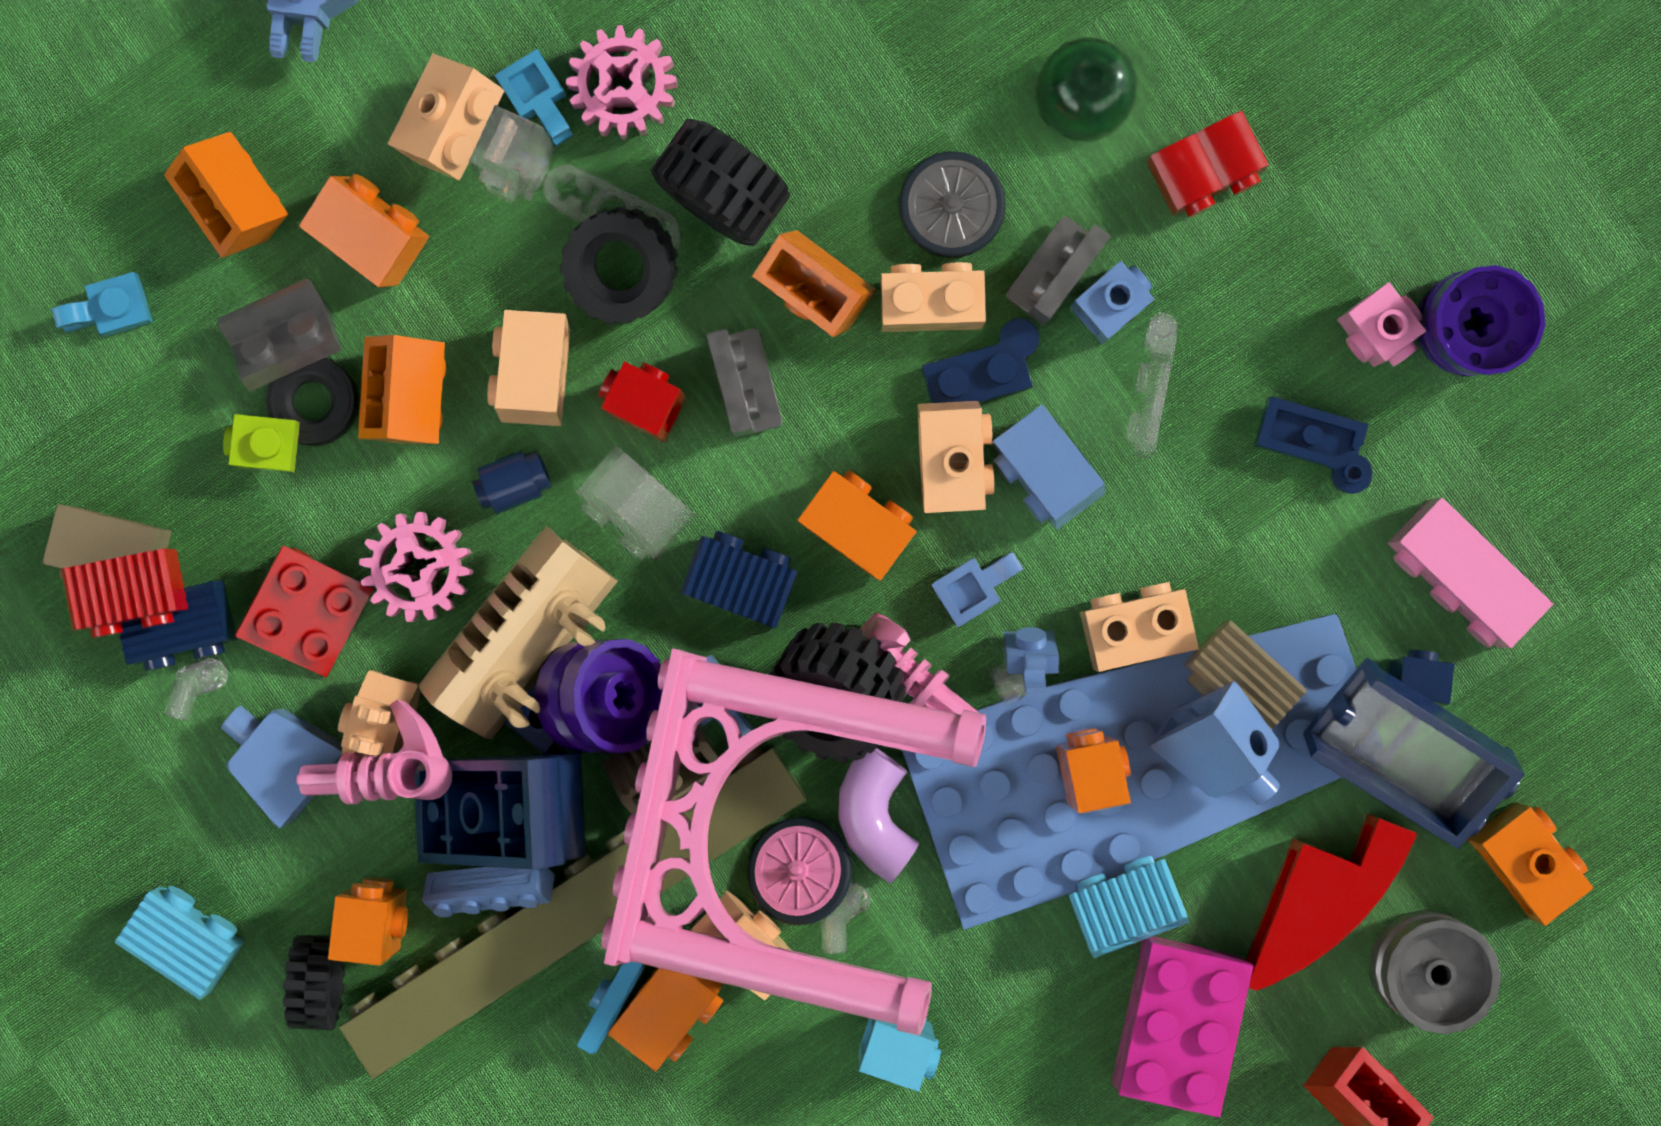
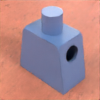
(1221, 744)
(273, 757)

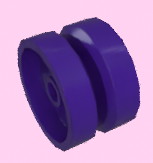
(599, 695)

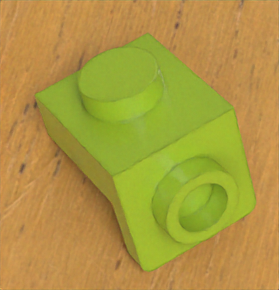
(262, 443)

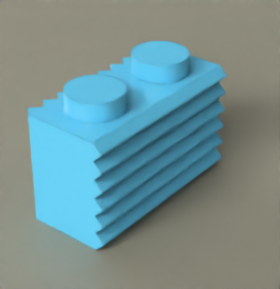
(1128, 906)
(180, 940)

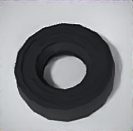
(343, 405)

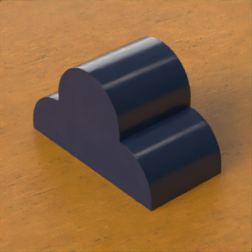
(505, 812)

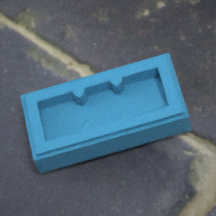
(608, 1002)

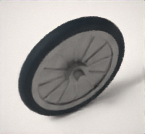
(952, 204)

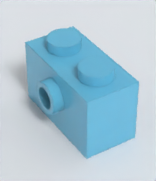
(898, 1055)

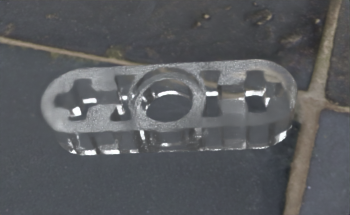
(584, 182)

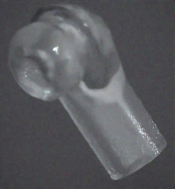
(194, 681)
(834, 926)

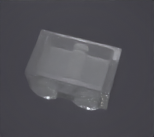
(635, 504)

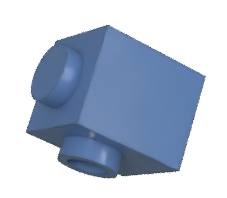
(1113, 301)

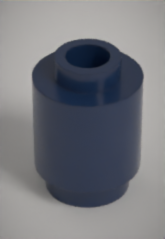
(512, 481)

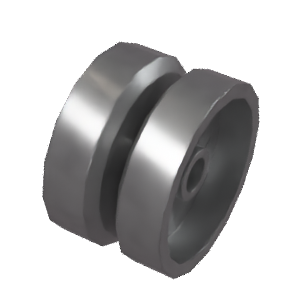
(1465, 975)

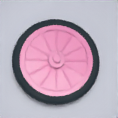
(799, 871)

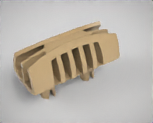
(514, 632)

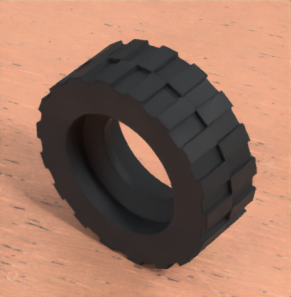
(581, 273)

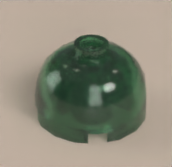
(1086, 89)

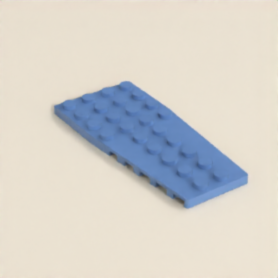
(1007, 821)

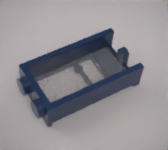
(1412, 754)

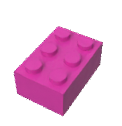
(1182, 1026)

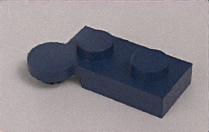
(986, 371)
(1317, 439)

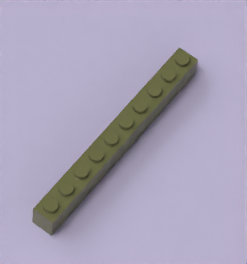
(534, 938)

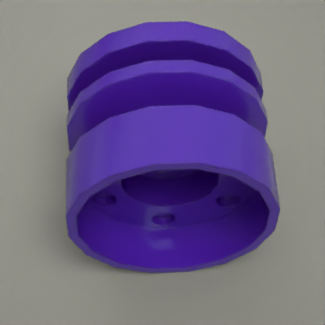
(1509, 318)

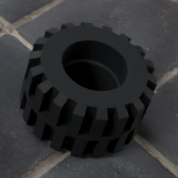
(720, 182)
(843, 662)

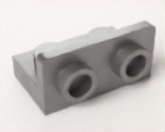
(1056, 269)
(280, 334)
(745, 381)

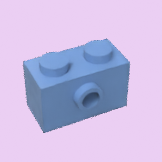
(1048, 468)

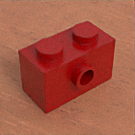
(642, 399)
(1363, 1091)

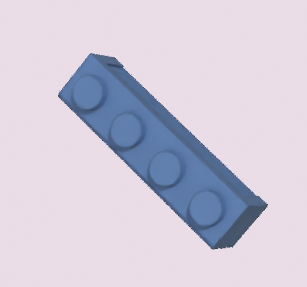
(486, 889)

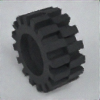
(312, 984)

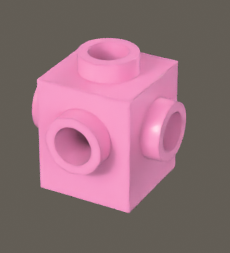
(1366, 322)

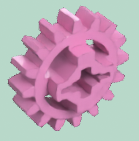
(634, 66)
(409, 544)

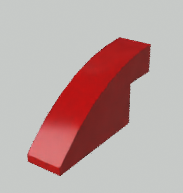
(1324, 899)

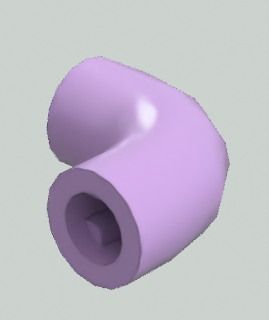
(866, 817)

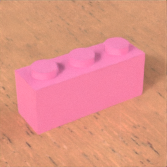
(1468, 575)

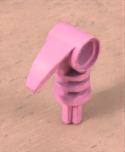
(921, 685)
(384, 775)

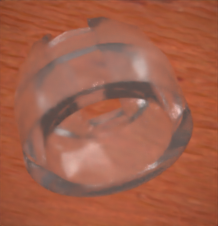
(1008, 687)

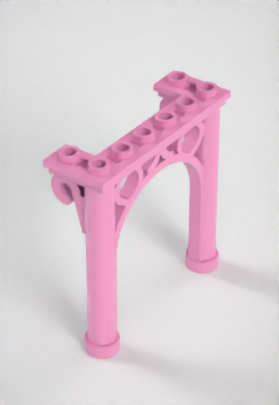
(654, 937)

